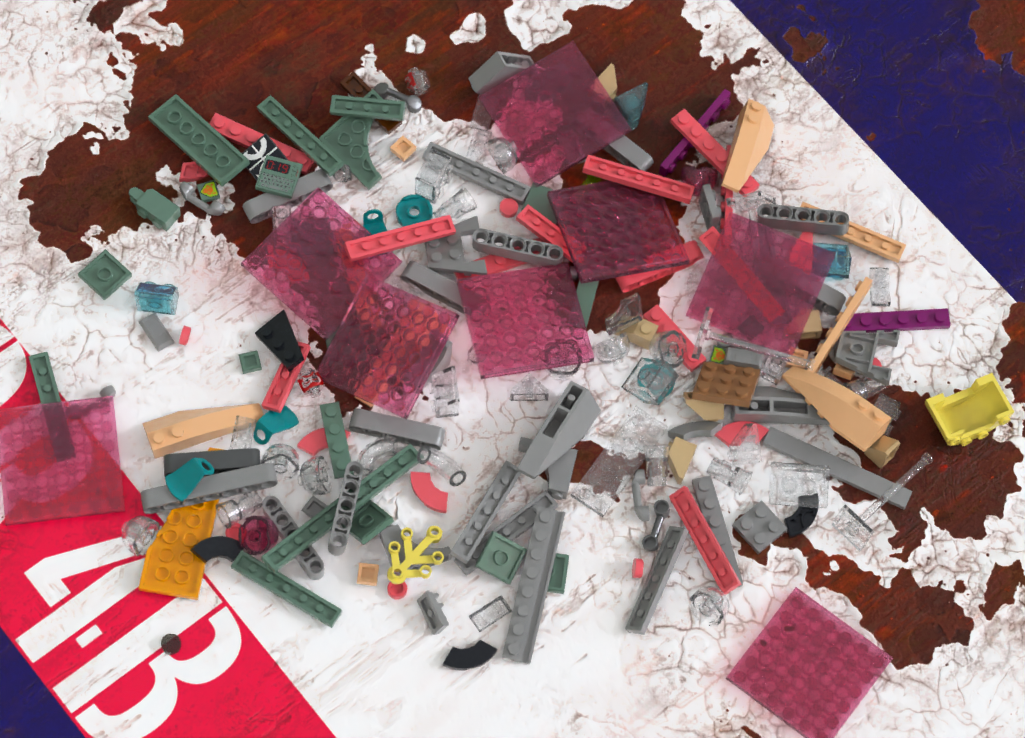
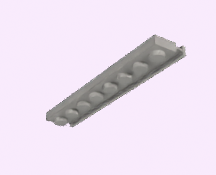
(533, 585)

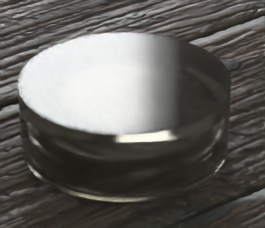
(171, 644)

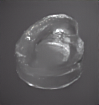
(343, 174)

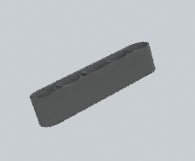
(220, 459)

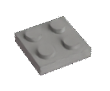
(709, 209)
(759, 527)

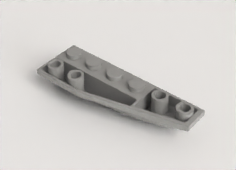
(777, 407)
(561, 430)

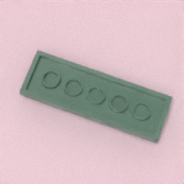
(199, 140)

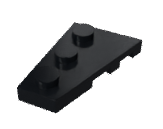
(281, 341)

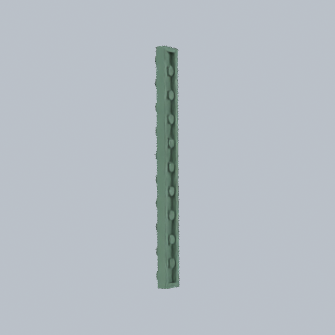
(323, 521)

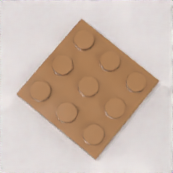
(726, 384)

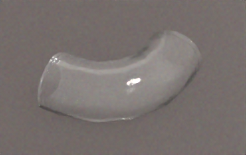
(376, 450)
(442, 464)

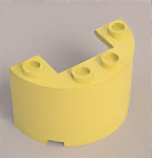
(971, 411)

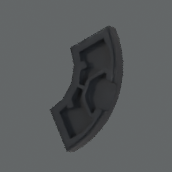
(800, 521)
(217, 547)
(470, 658)

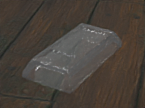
(490, 613)

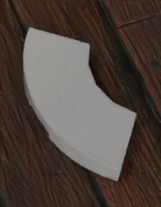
(695, 429)

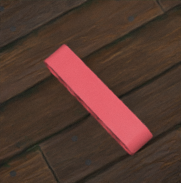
(637, 280)

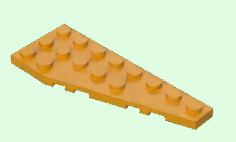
(168, 562)

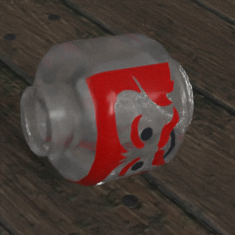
(417, 81)
(310, 383)

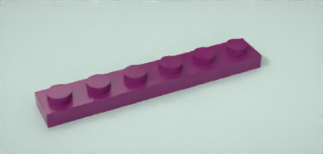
(680, 150)
(900, 320)

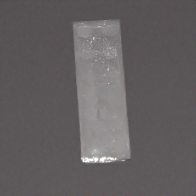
(618, 461)

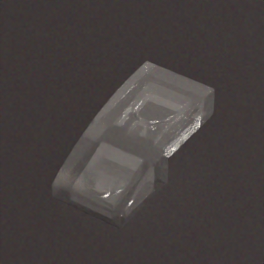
(480, 118)

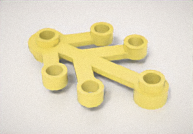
(413, 557)

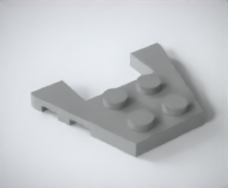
(447, 254)
(858, 349)

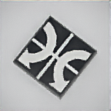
(257, 153)

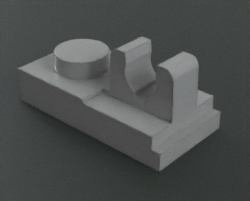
(432, 612)

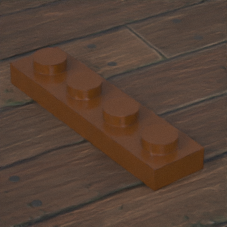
(358, 88)

